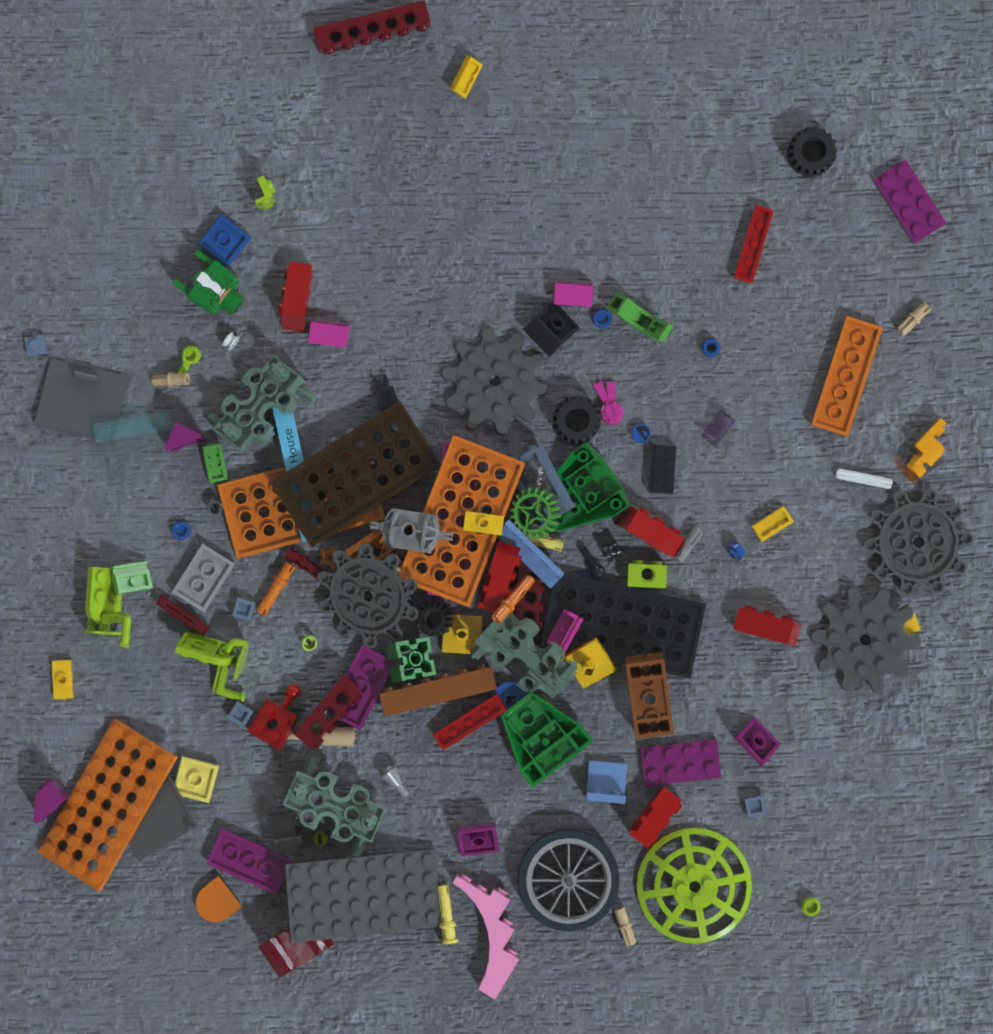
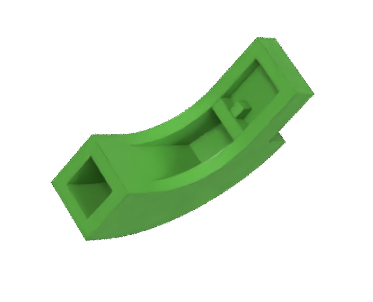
(639, 318)

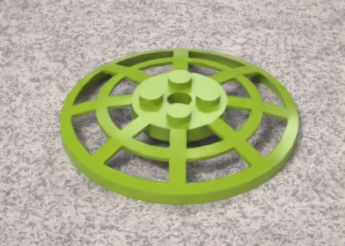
(687, 874)

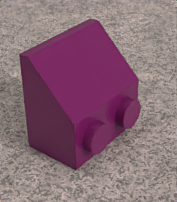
(48, 799)

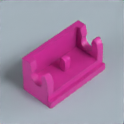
(573, 294)
(329, 333)
(565, 629)

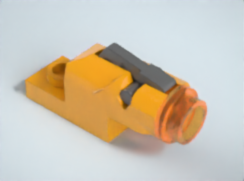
(928, 453)

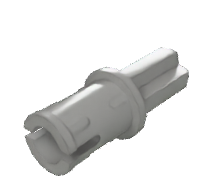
(688, 544)

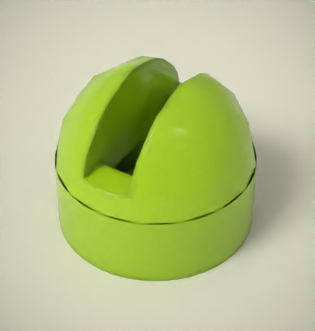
(306, 646)
(324, 838)

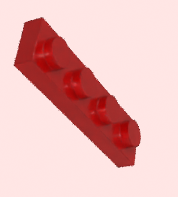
(753, 244)
(470, 722)

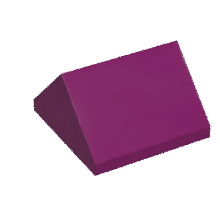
(182, 437)
(757, 741)
(478, 839)

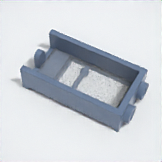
(541, 473)

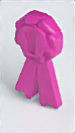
(611, 411)

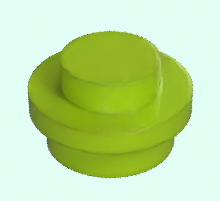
(810, 906)

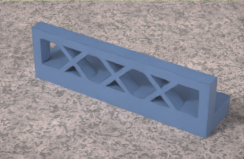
(531, 555)

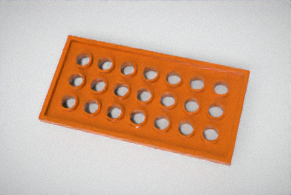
(437, 501)
(280, 538)
(80, 797)

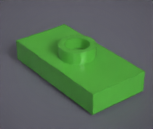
(215, 462)

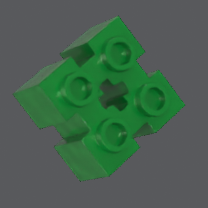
(410, 659)

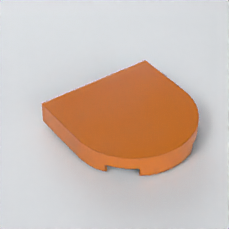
(216, 901)

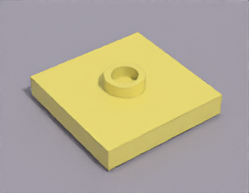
(196, 779)

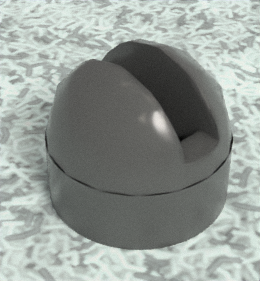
(213, 510)

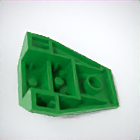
(542, 737)

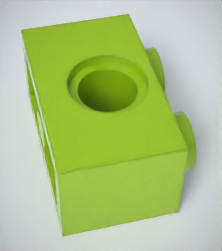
(635, 578)

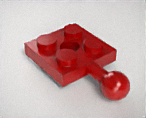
(272, 711)

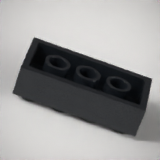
(662, 469)

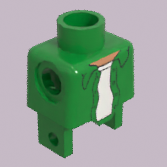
(213, 288)

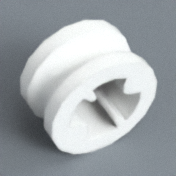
(230, 341)

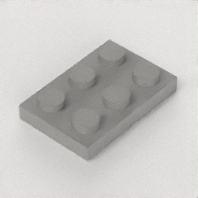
(203, 578)

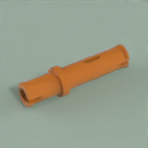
(276, 587)
(508, 604)

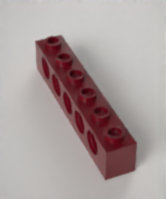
(380, 19)

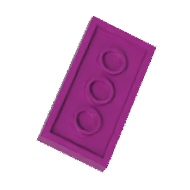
(909, 201)
(370, 674)
(680, 762)
(248, 861)

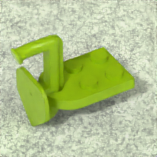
(104, 606)
(217, 653)

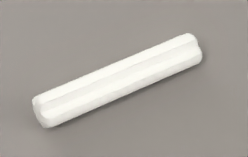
(864, 478)

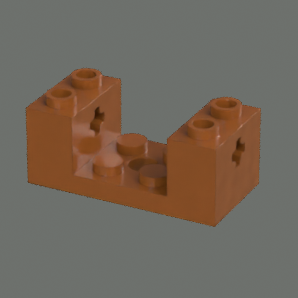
(648, 676)

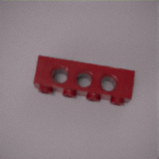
(535, 606)
(305, 732)

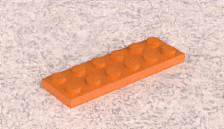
(846, 376)

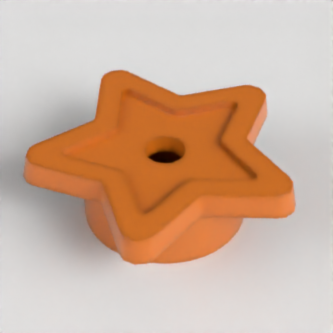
(325, 560)

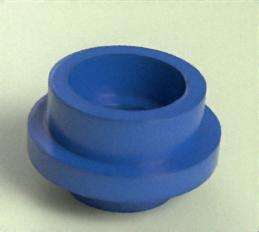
(710, 341)
(735, 550)

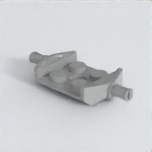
(425, 530)

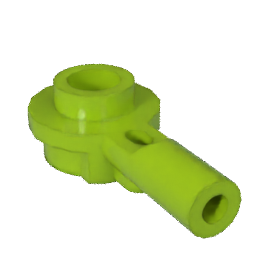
(190, 356)

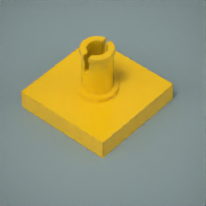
(462, 634)
(591, 661)

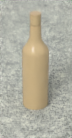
(339, 737)

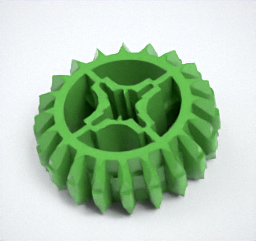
(531, 519)

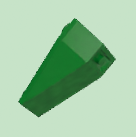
(591, 488)

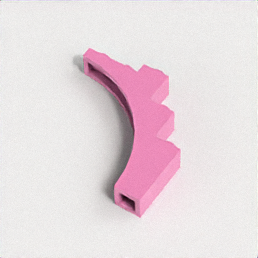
(491, 906)

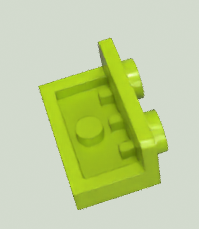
(268, 189)

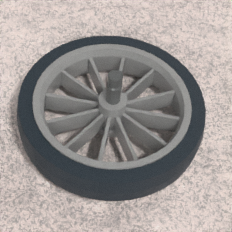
(568, 880)

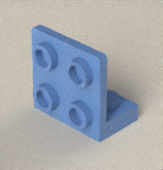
(606, 782)

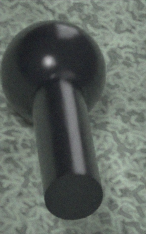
(597, 571)

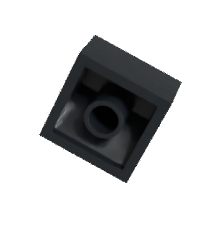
(551, 328)

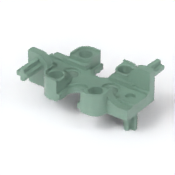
(287, 385)
(498, 640)
(362, 828)

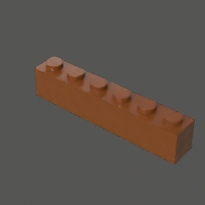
(437, 691)

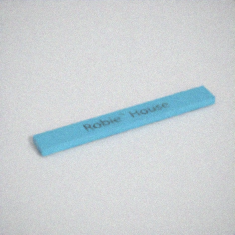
(291, 451)

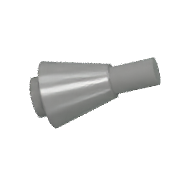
(391, 776)

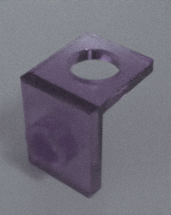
(718, 428)

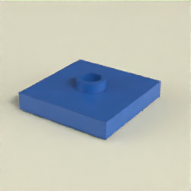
(224, 240)

